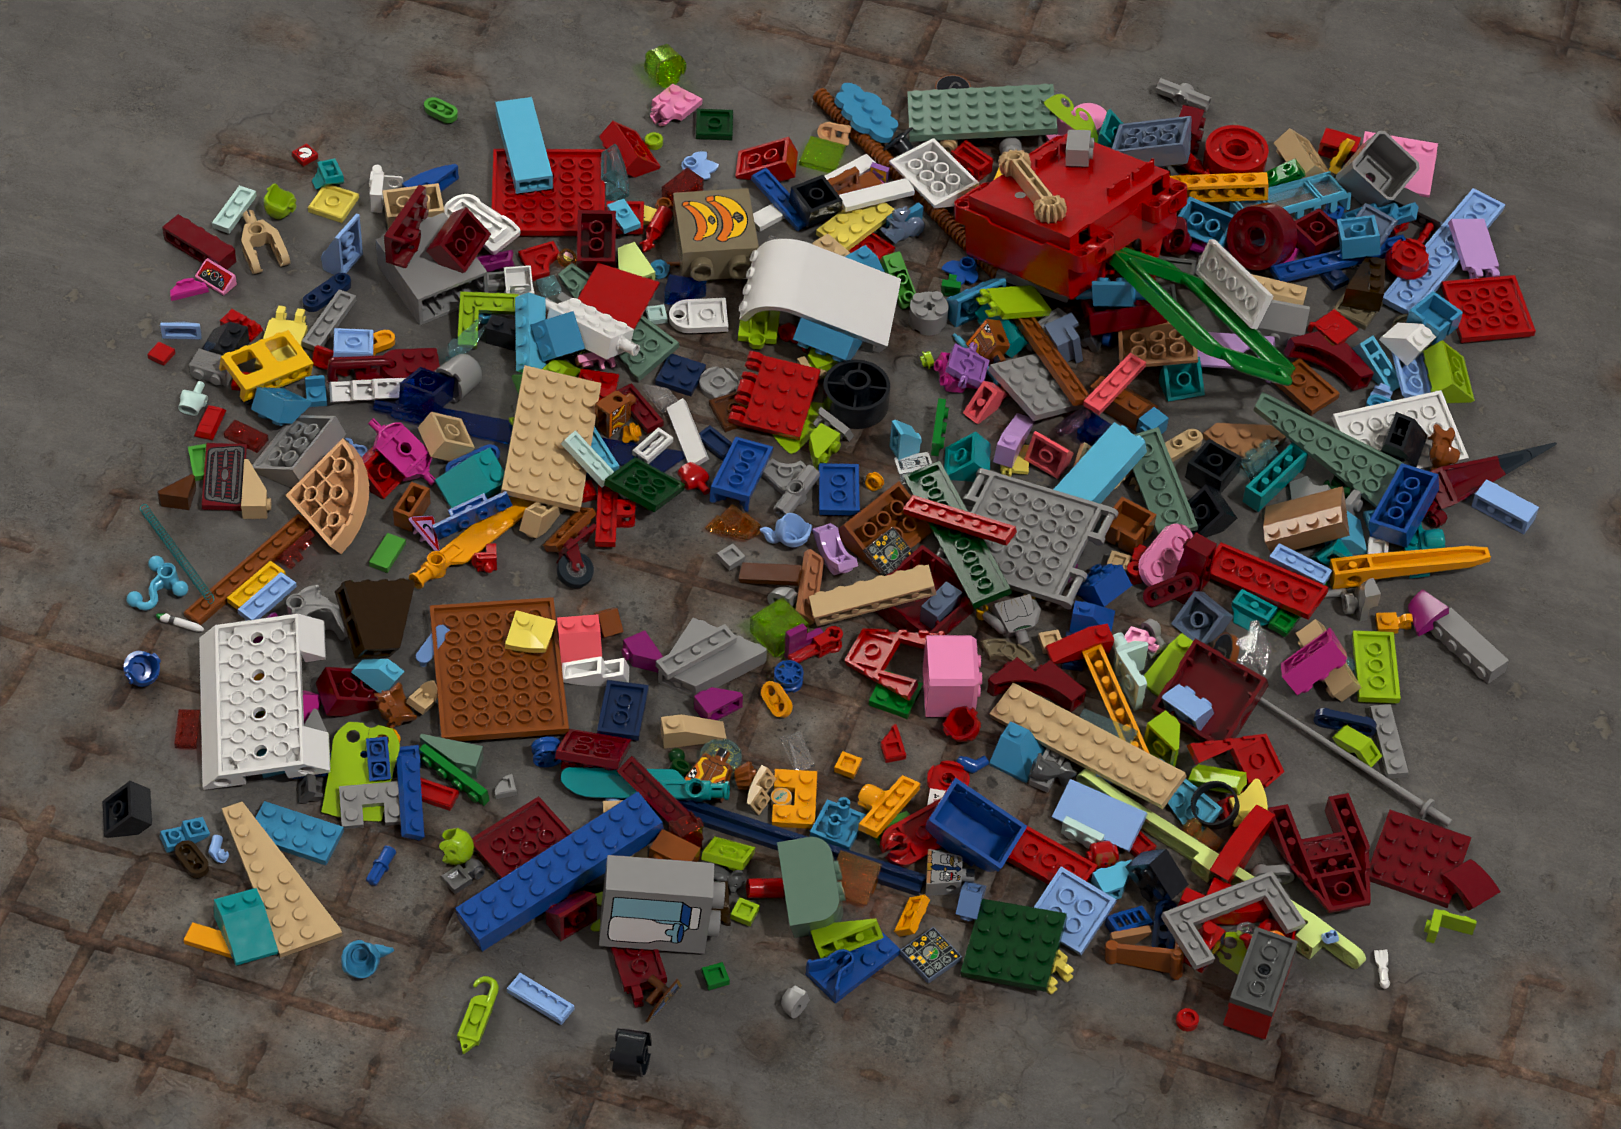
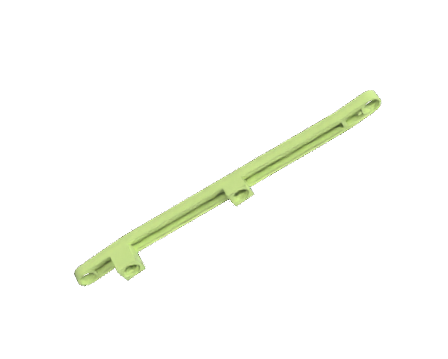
(1202, 859)

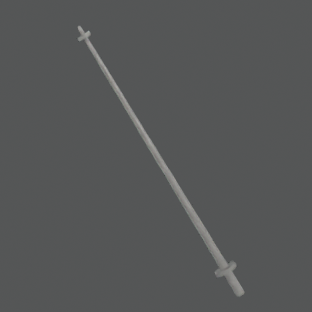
(1426, 807)

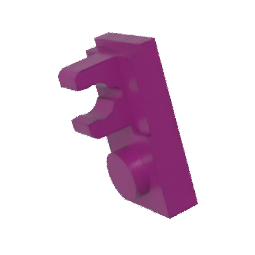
(497, 261)

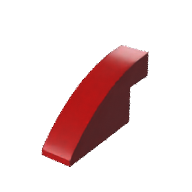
(1242, 844)
(1252, 913)

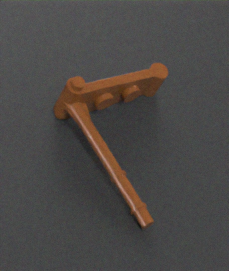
(1147, 957)

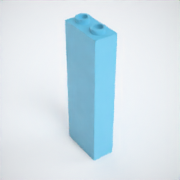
(524, 145)
(1104, 465)

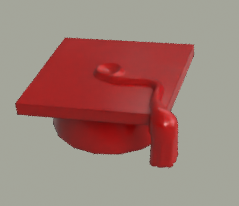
(1334, 327)

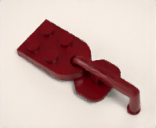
(393, 364)

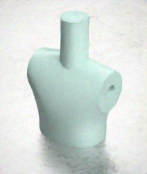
(193, 401)

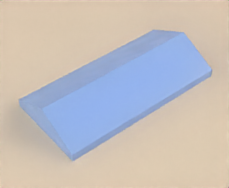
(1412, 378)

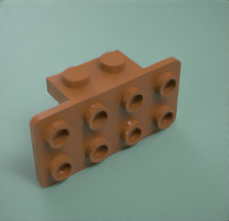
(851, 181)

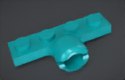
(1426, 540)

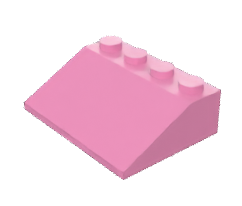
(1425, 154)

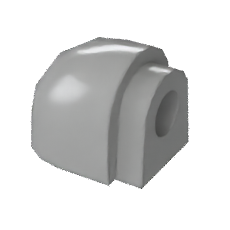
(787, 593)
(794, 1001)

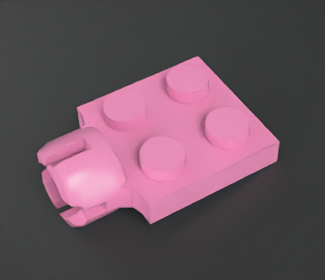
(673, 104)

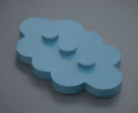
(866, 113)

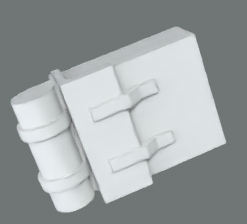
(377, 183)
(518, 280)

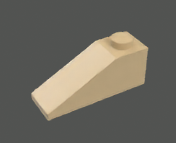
(254, 495)
(539, 519)
(690, 730)

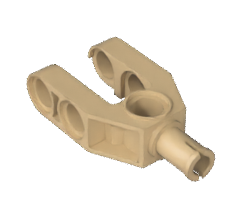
(256, 235)

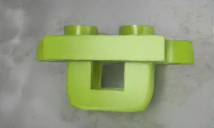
(760, 329)

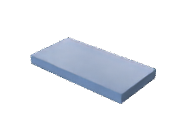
(1102, 813)

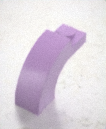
(832, 549)

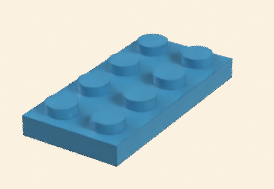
(299, 832)

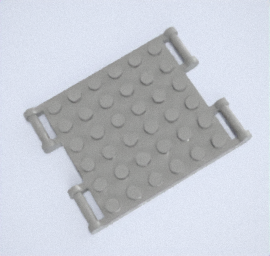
(1048, 537)

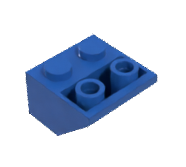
(1104, 584)

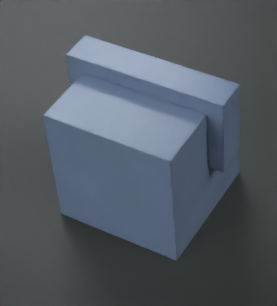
(1065, 338)

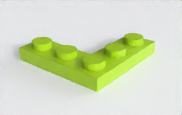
(479, 302)

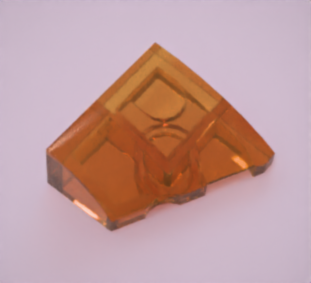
(734, 524)

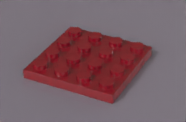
(519, 837)
(1415, 856)

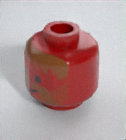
(1103, 854)

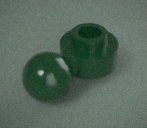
(678, 762)

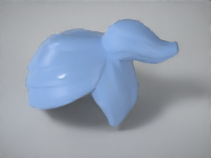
(789, 530)

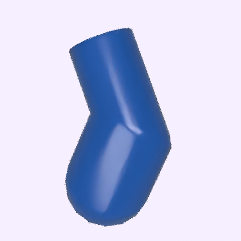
(971, 765)

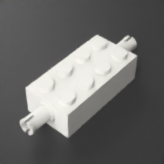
(598, 330)

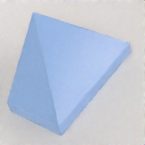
(180, 330)

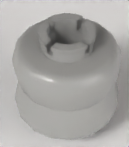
(1010, 144)

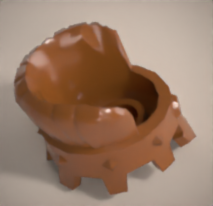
(394, 707)

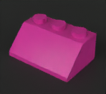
(1313, 662)

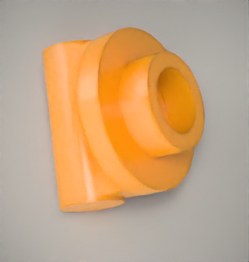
(631, 432)

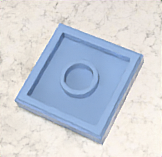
(353, 342)

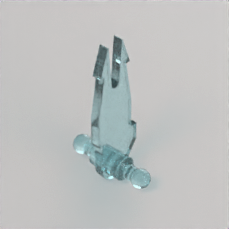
(465, 341)

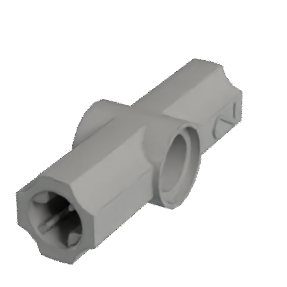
(1183, 94)
(796, 491)

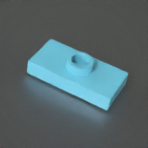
(625, 217)

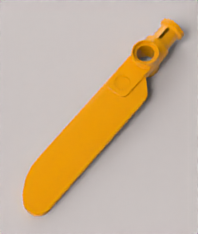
(469, 542)

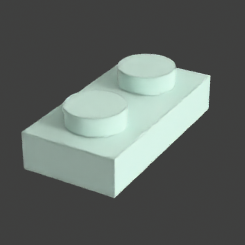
(1079, 832)

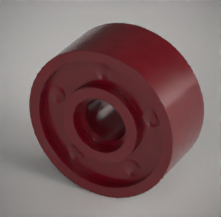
(1248, 241)

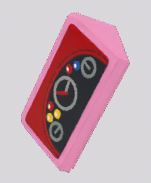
(216, 277)

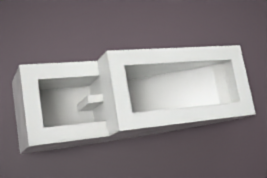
(595, 671)

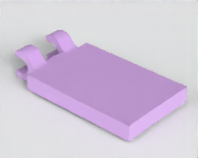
(1474, 247)

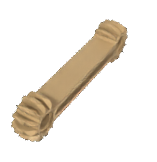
(1046, 207)

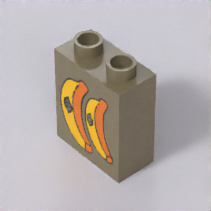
(714, 233)

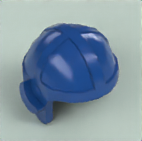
(141, 668)

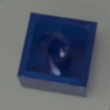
(426, 391)

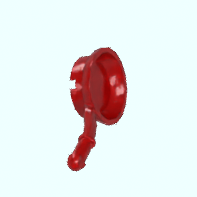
(1409, 257)

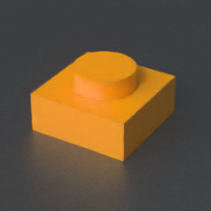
(847, 765)

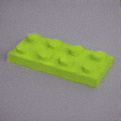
(1376, 666)

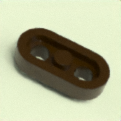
(193, 860)

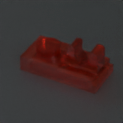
(292, 551)

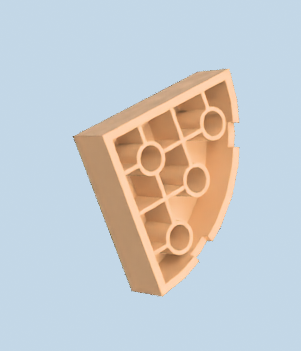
(334, 495)

